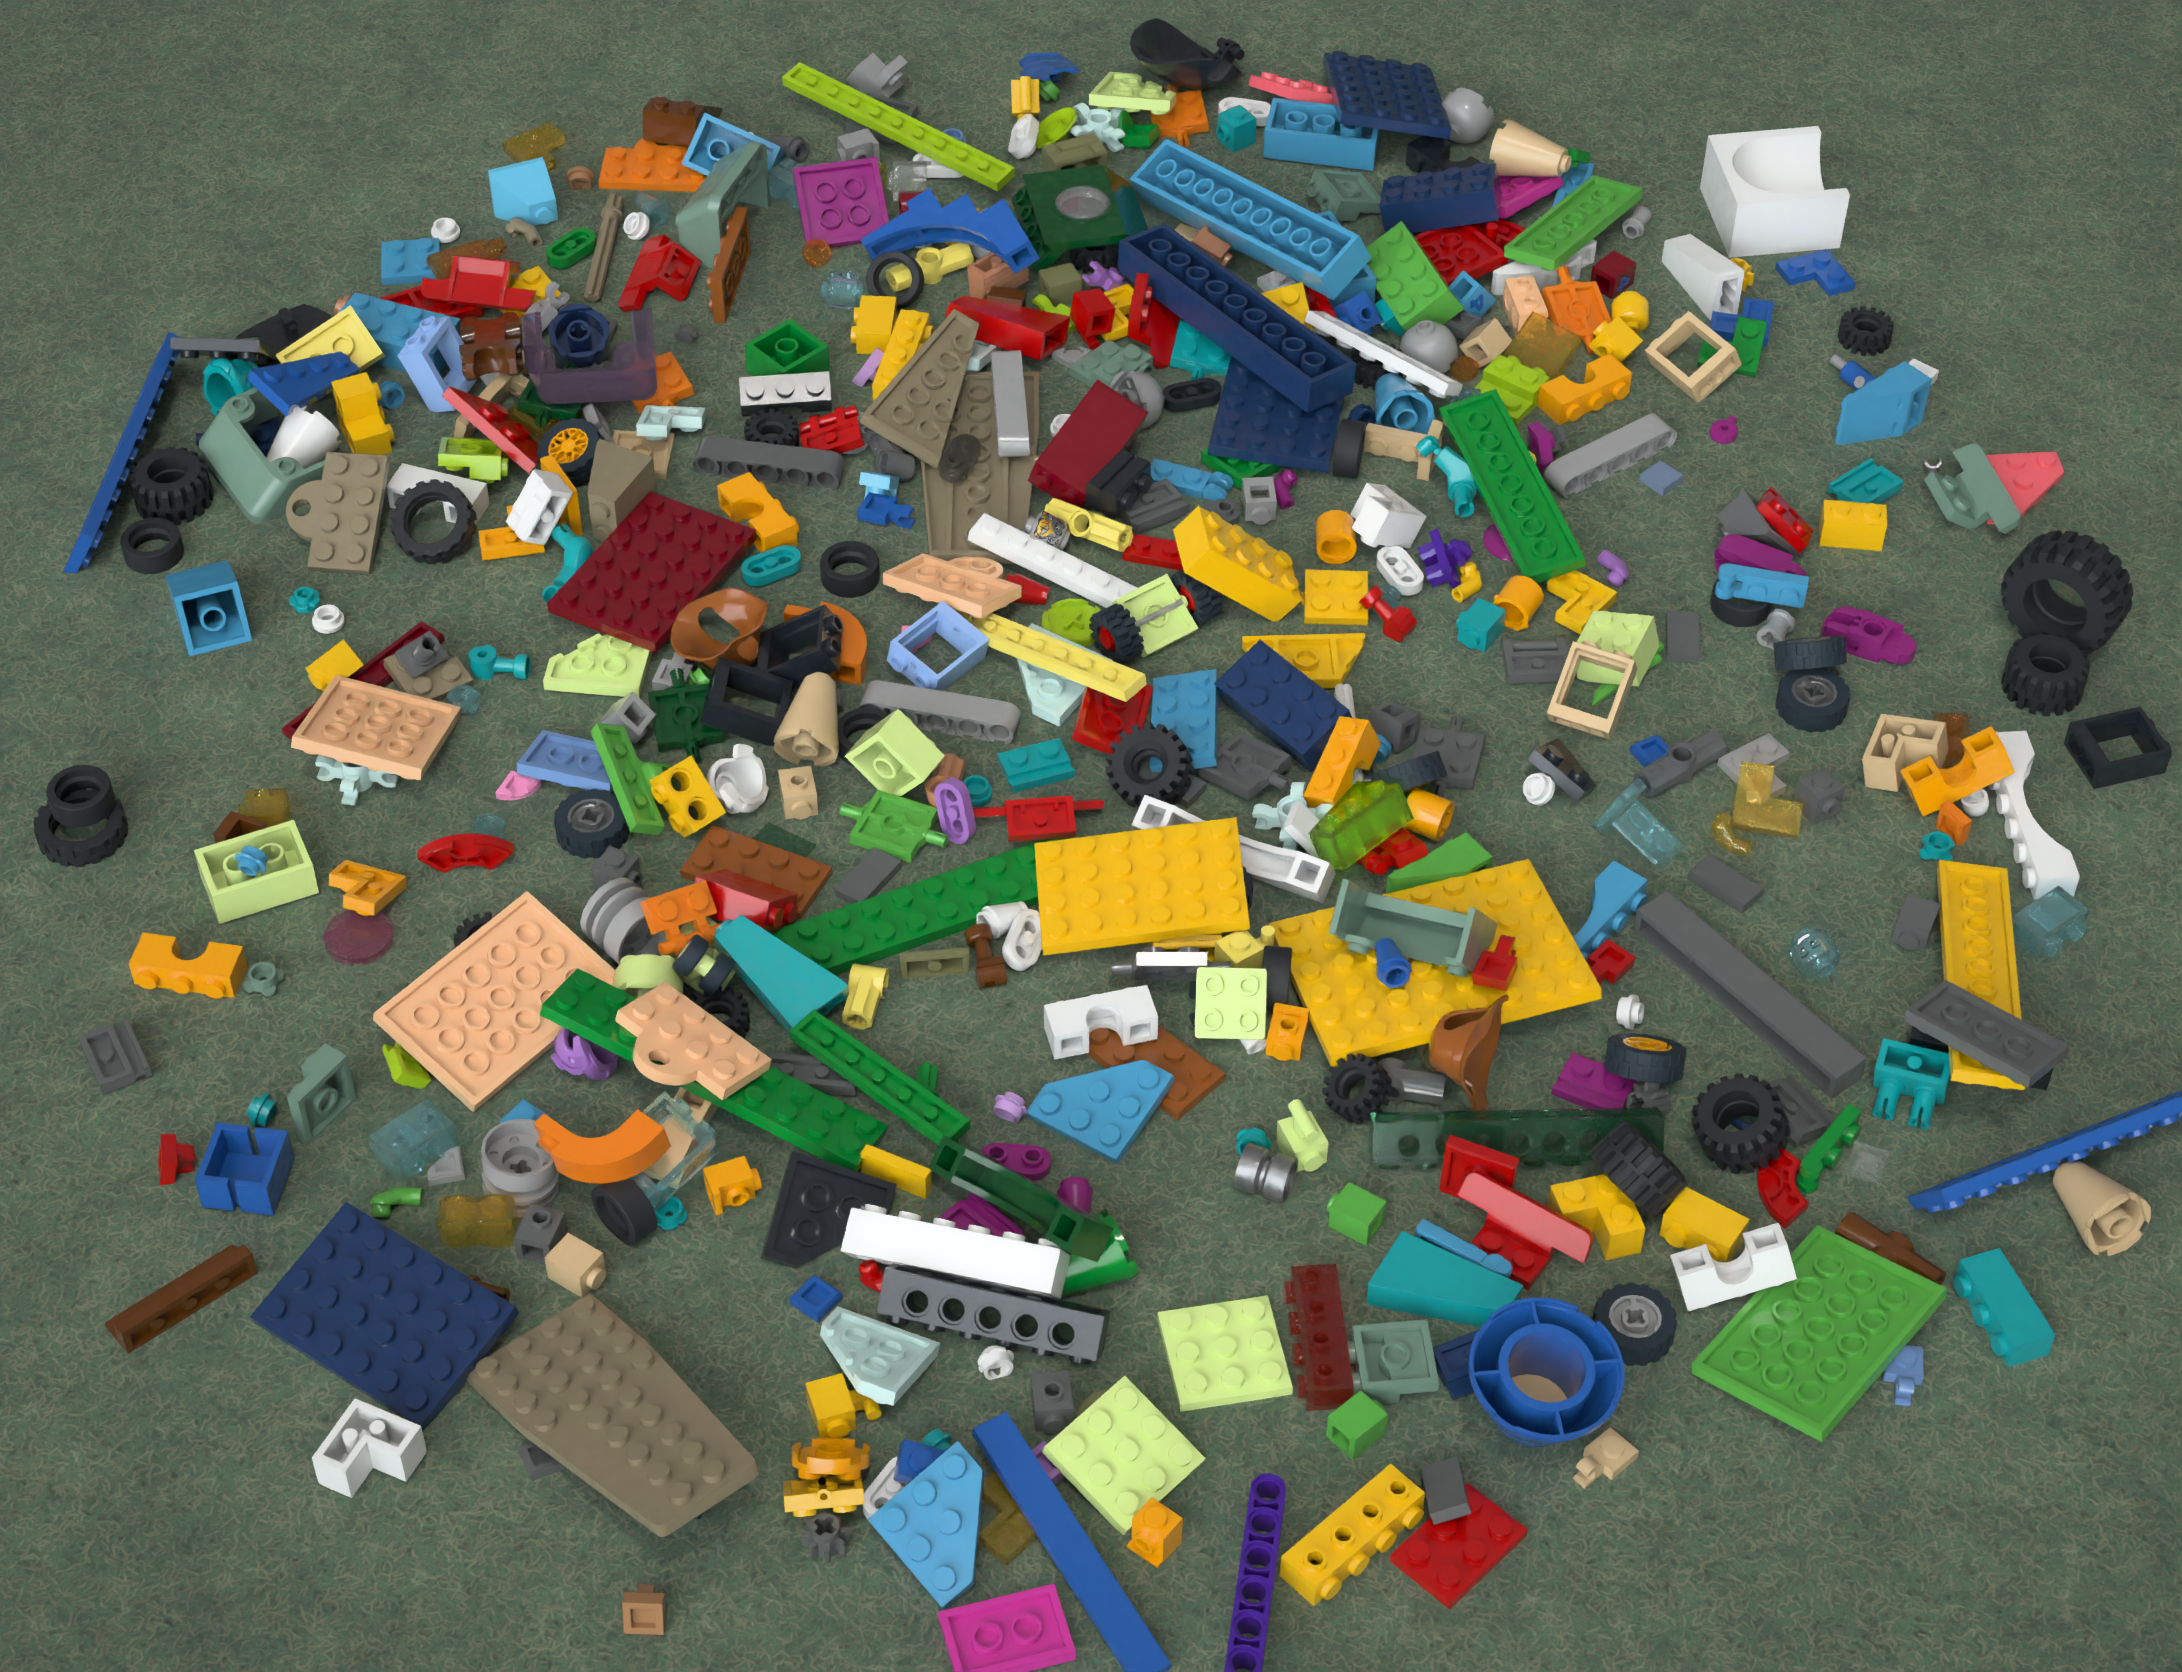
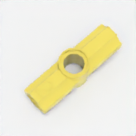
(933, 263)
(1100, 529)

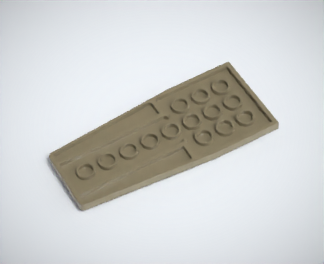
(994, 485)
(615, 1416)

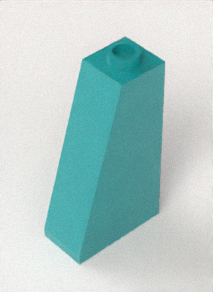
(777, 973)
(1438, 1284)

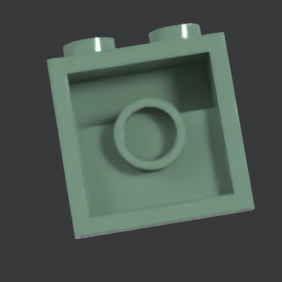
(1343, 194)
(1109, 361)
(322, 1093)
(1392, 1360)

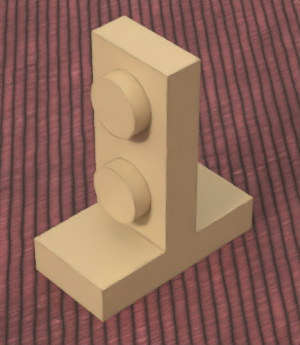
(1402, 444)

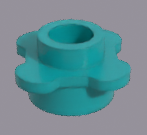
(1937, 846)

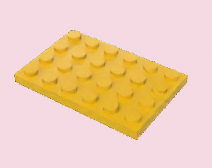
(1140, 886)

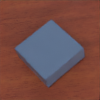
(1661, 478)

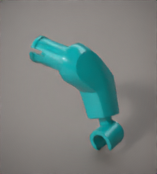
(1459, 479)
(576, 552)

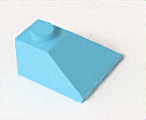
(523, 192)

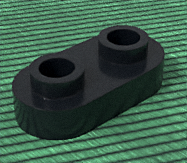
(1192, 394)

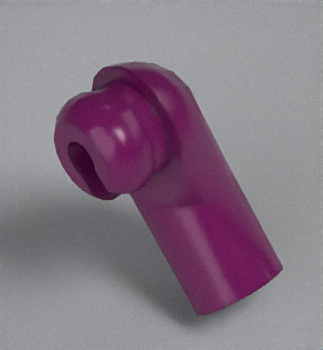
(1283, 484)

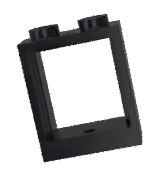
(799, 632)
(740, 720)
(2083, 741)

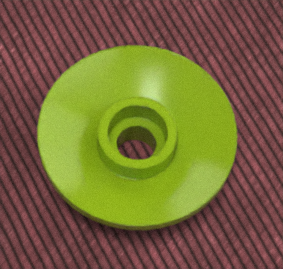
(1055, 127)

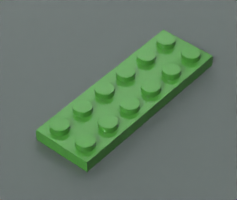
(1572, 223)

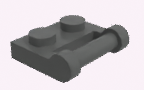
(1534, 659)

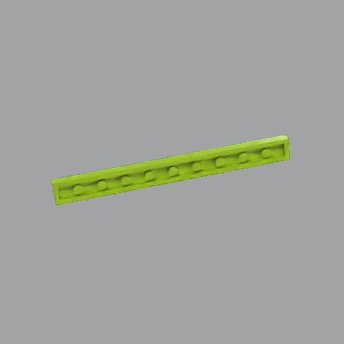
(899, 126)

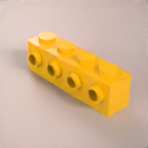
(907, 337)
(1352, 1535)

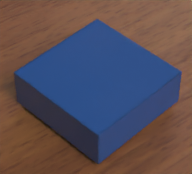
(1649, 750)
(816, 1298)

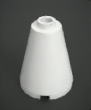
(304, 438)

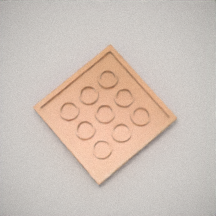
(376, 727)

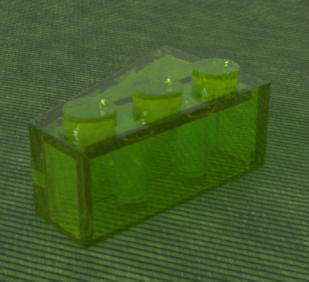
(1360, 822)

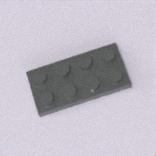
(1986, 1033)

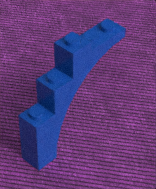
(958, 222)

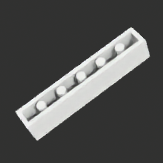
(956, 1252)

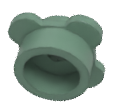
(265, 971)

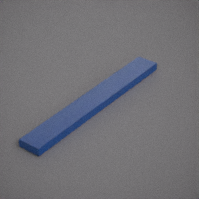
(1069, 1547)

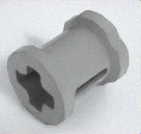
(1778, 625)

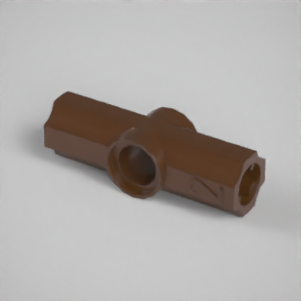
(1889, 1245)

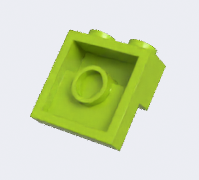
(1514, 383)
(482, 457)

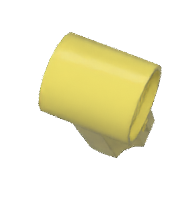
(864, 994)

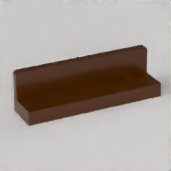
(182, 1297)

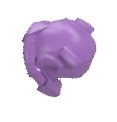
(582, 1056)

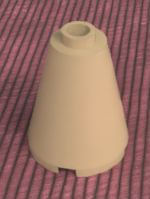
(1527, 153)
(810, 723)
(2101, 1208)

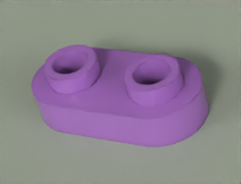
(955, 807)

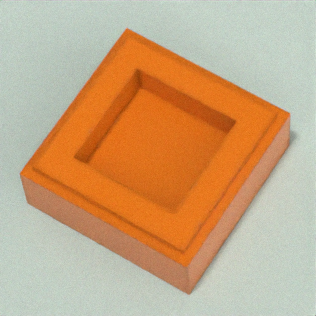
(1953, 823)

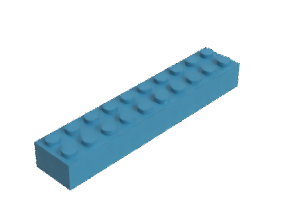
(1251, 219)

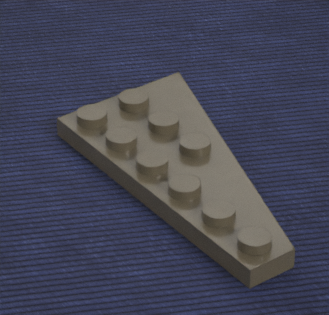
(922, 397)

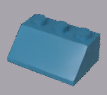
(718, 138)

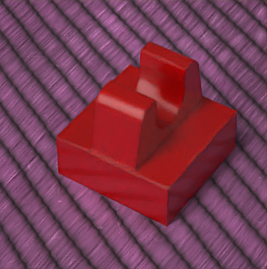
(173, 1158)

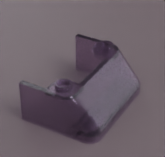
(628, 379)

